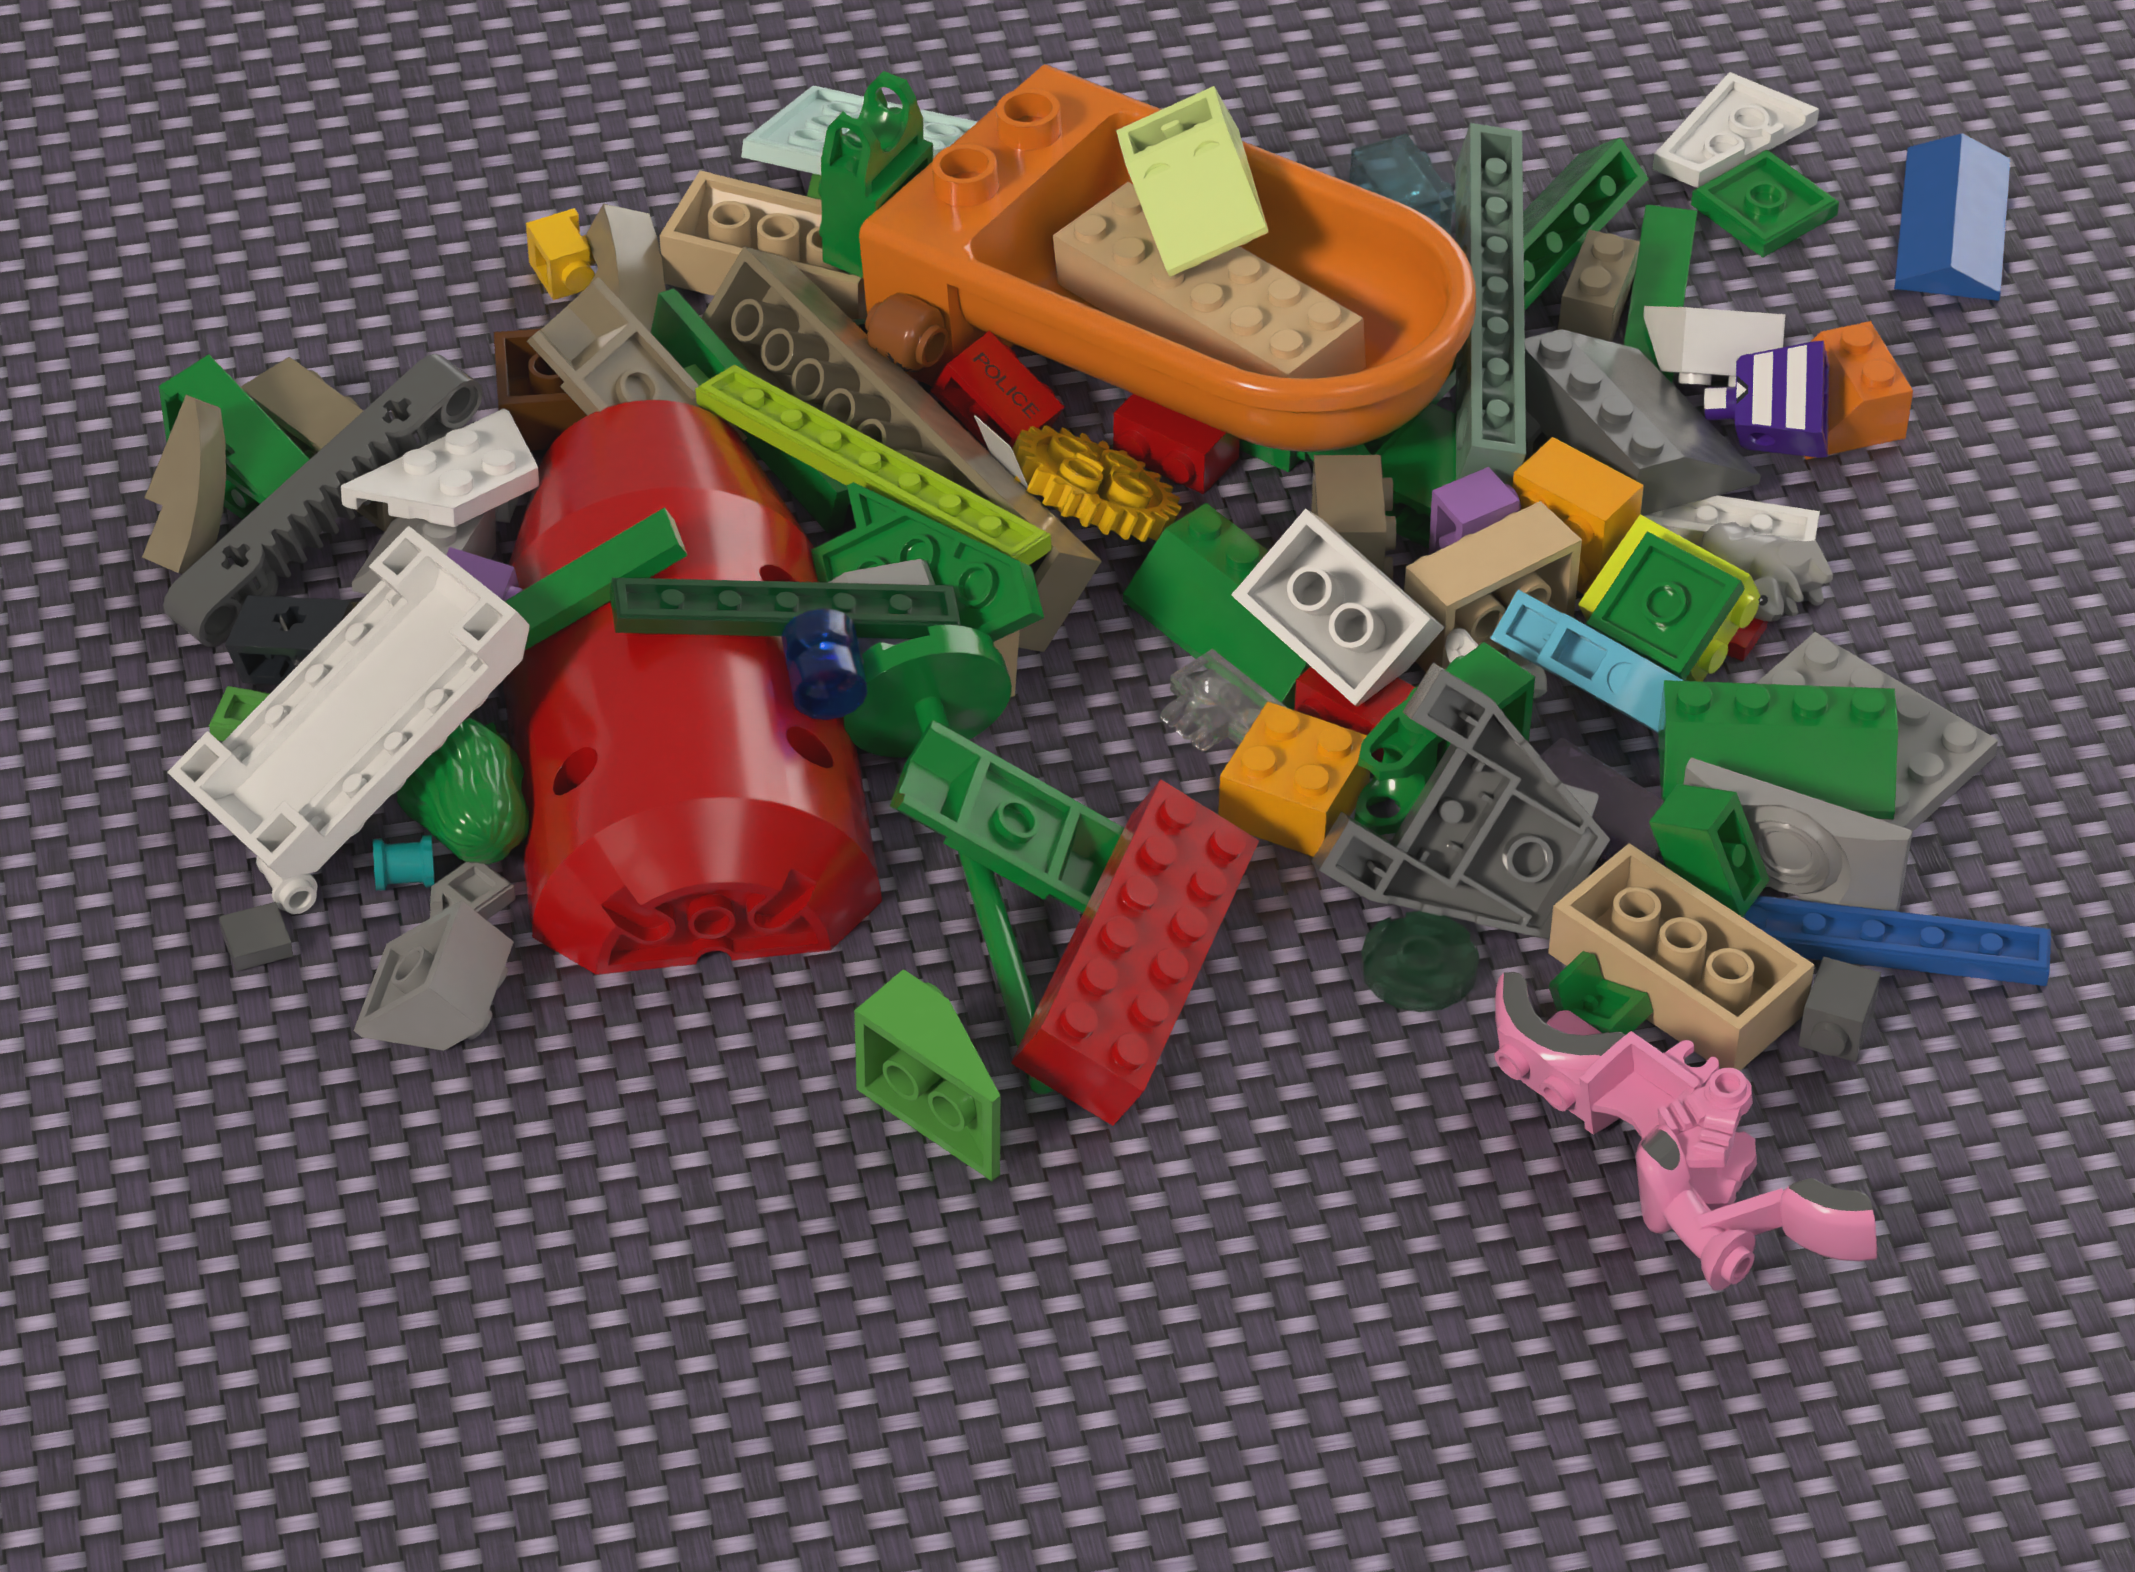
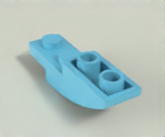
(1583, 658)

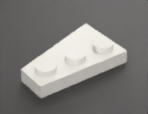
(1731, 128)

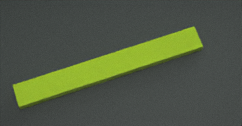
(859, 459)

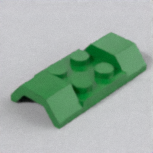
(1005, 817)

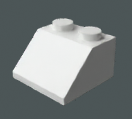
(1709, 340)

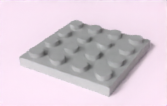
(1934, 745)

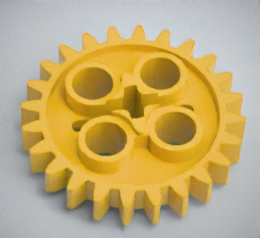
(1095, 483)

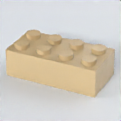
(1698, 961)

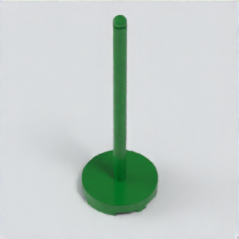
(965, 687)

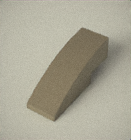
(628, 258)
(189, 488)

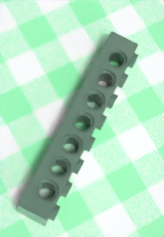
(1493, 356)

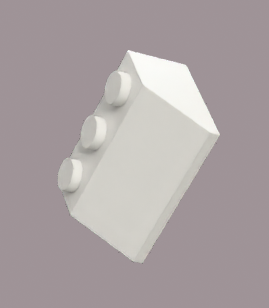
(1336, 609)

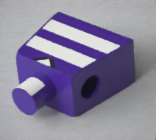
(1778, 400)

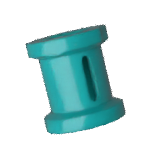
(403, 863)

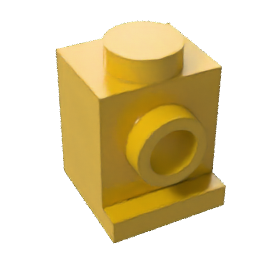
(560, 254)

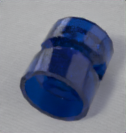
(824, 664)

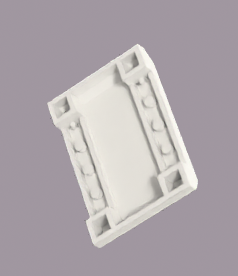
(358, 710)

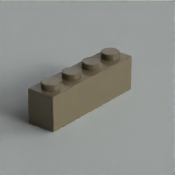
(309, 415)

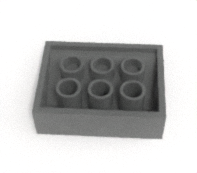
(1629, 418)

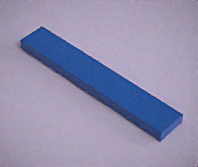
(1906, 940)

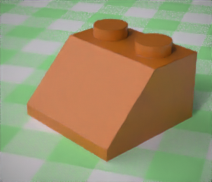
(1866, 390)

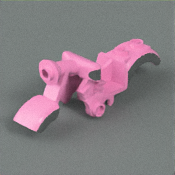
(1689, 1142)

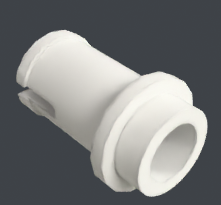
(290, 894)

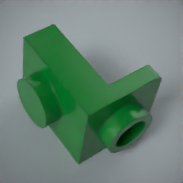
(1596, 1000)

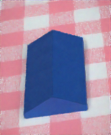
(1953, 219)

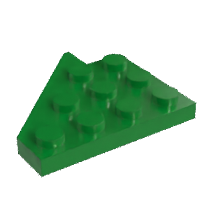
(989, 586)

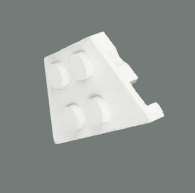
(452, 476)

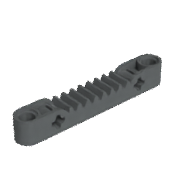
(211, 593)

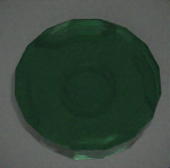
(1419, 962)

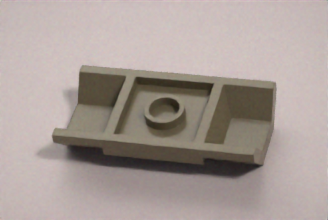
(610, 355)

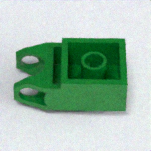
(868, 167)
(1415, 751)

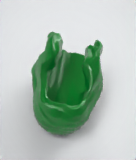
(470, 794)

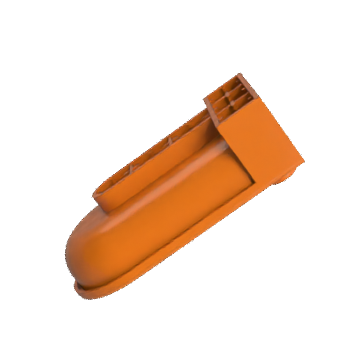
(981, 250)

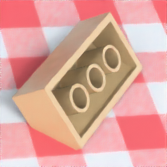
(727, 214)

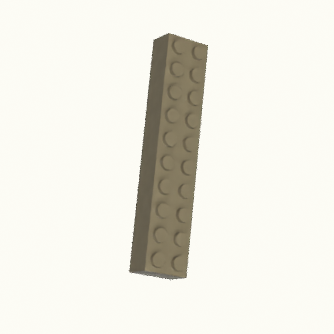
(816, 353)

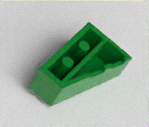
(256, 449)

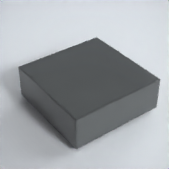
(255, 936)

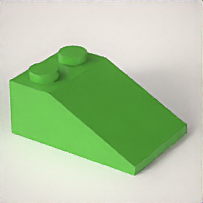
(927, 1071)

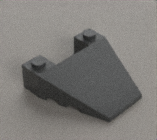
(1486, 835)

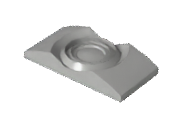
(1814, 845)

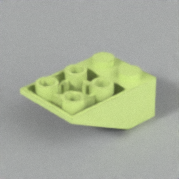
(1193, 180)

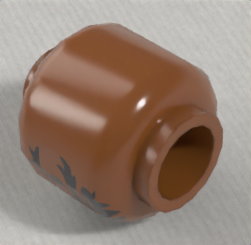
(907, 331)

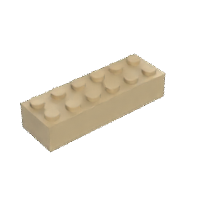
(1222, 308)

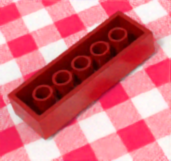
(1135, 953)

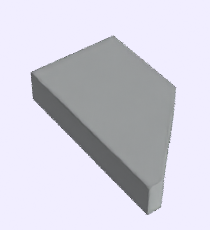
(476, 886)

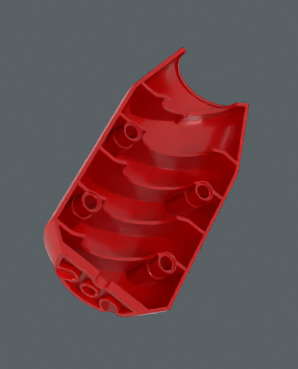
(671, 770)

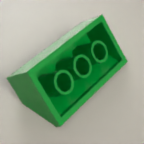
(1188, 597)
(1799, 737)

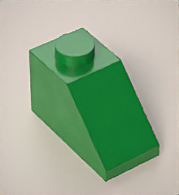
(1710, 845)

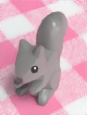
(1778, 567)

